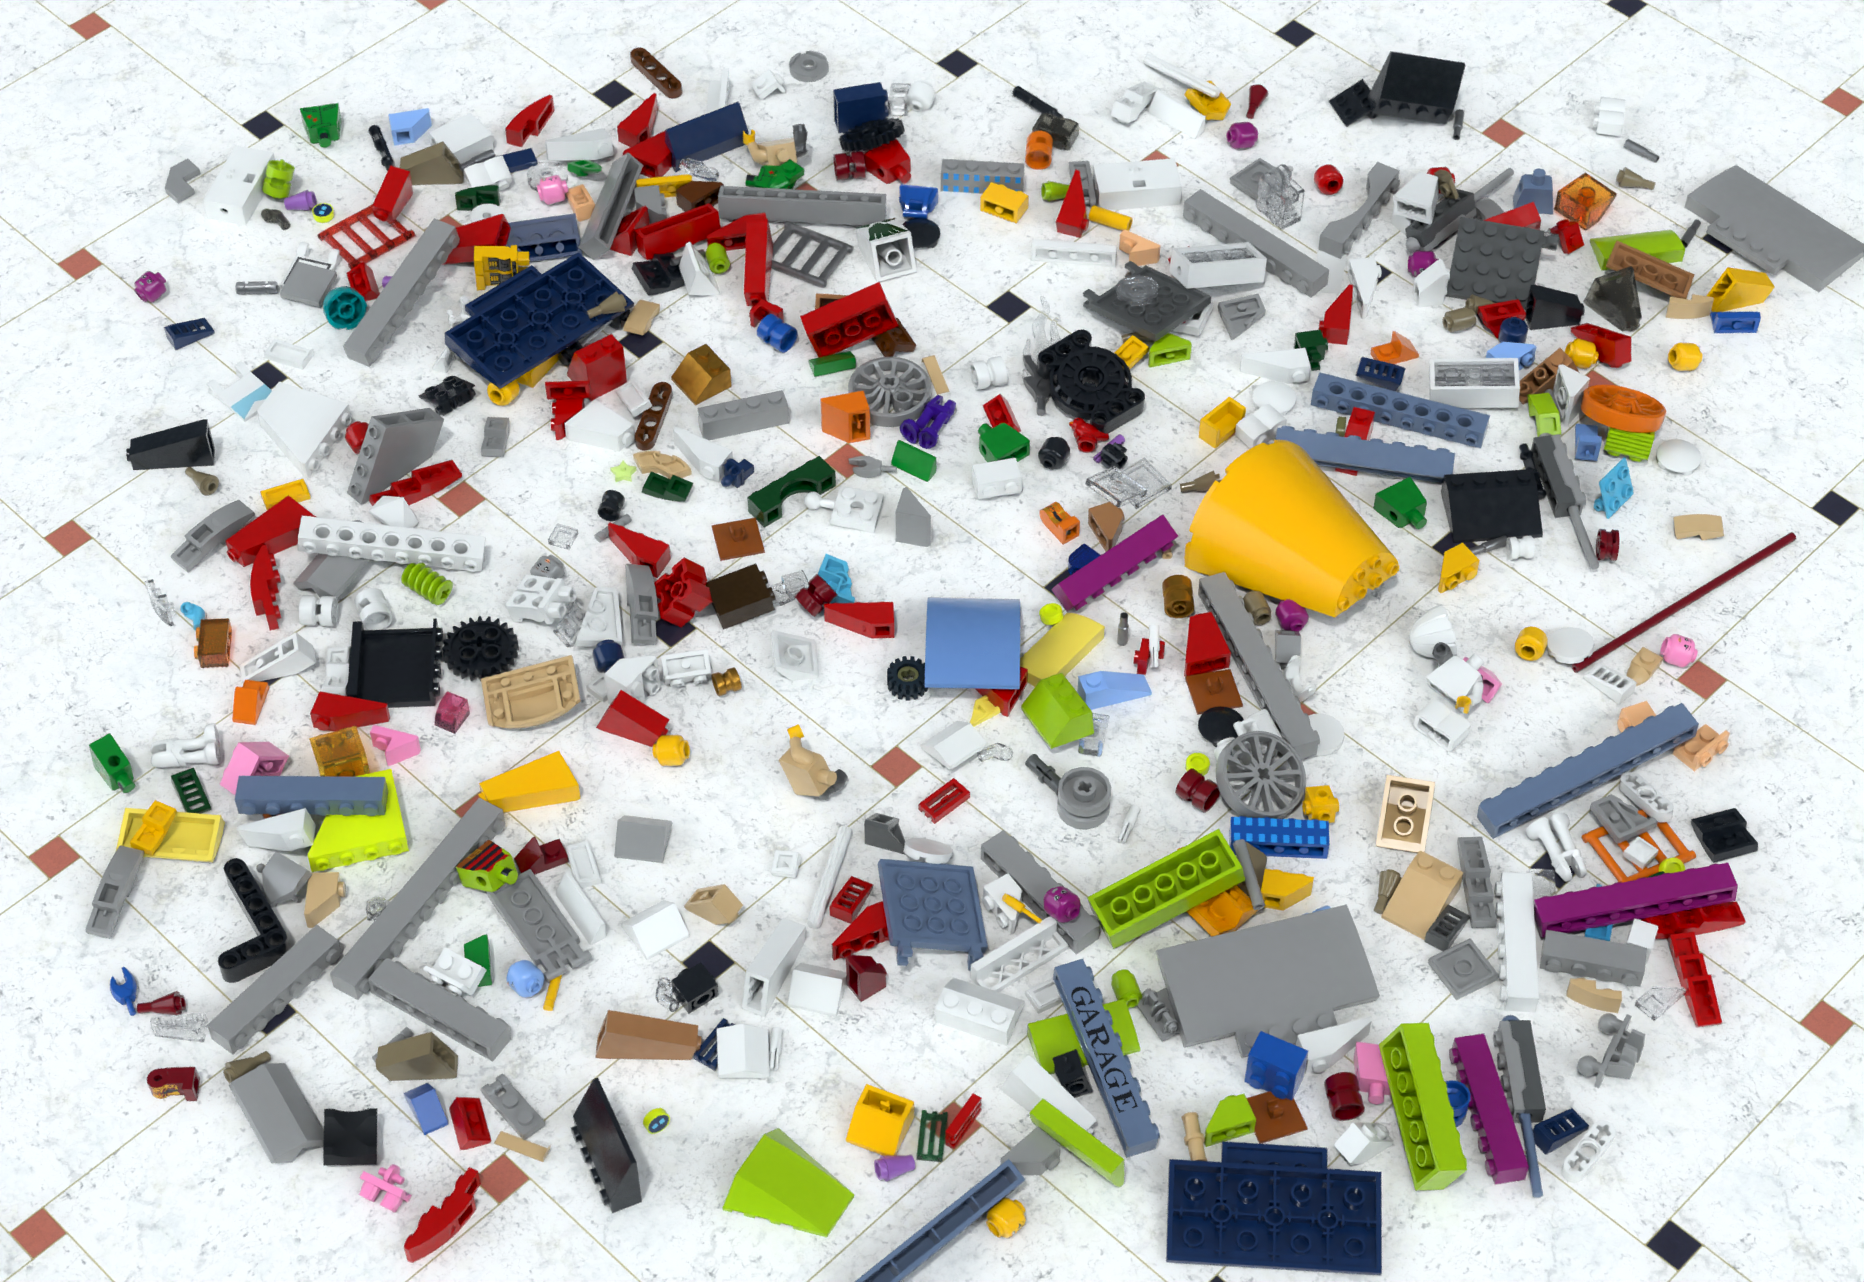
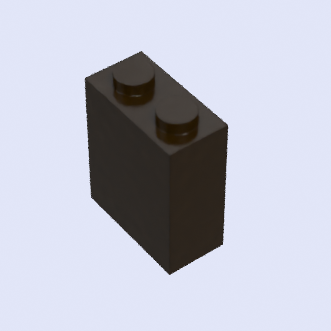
(741, 596)

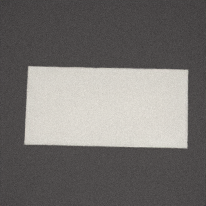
(1336, 271)

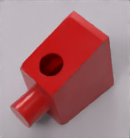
(889, 163)

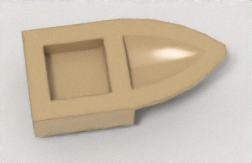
(1644, 666)

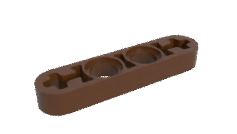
(675, 88)
(655, 416)

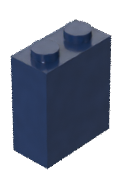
(859, 105)

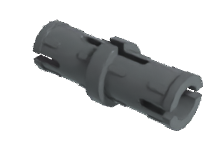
(1038, 767)

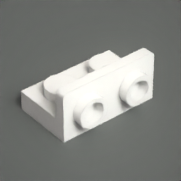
(457, 972)

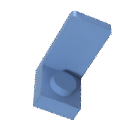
(1587, 442)

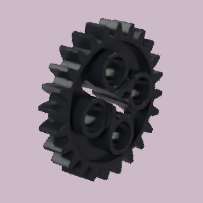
(871, 134)
(480, 648)

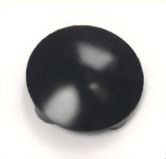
(923, 232)
(1218, 723)

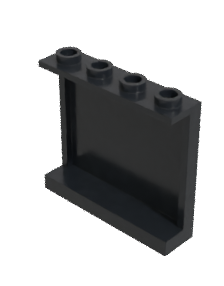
(395, 665)

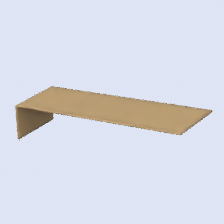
(935, 374)
(522, 1146)

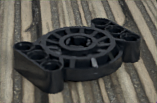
(1074, 363)

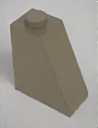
(433, 166)
(417, 1059)

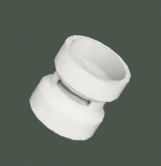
(1520, 547)

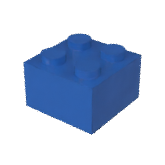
(1276, 1066)

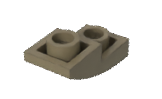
(1446, 184)

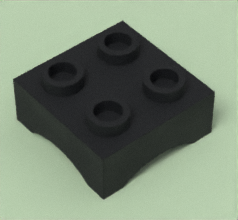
(350, 1137)

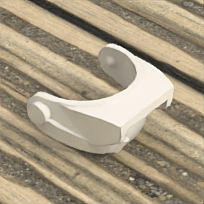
(1292, 674)

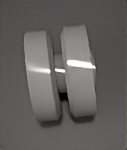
(1084, 798)

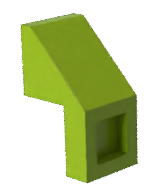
(1546, 413)

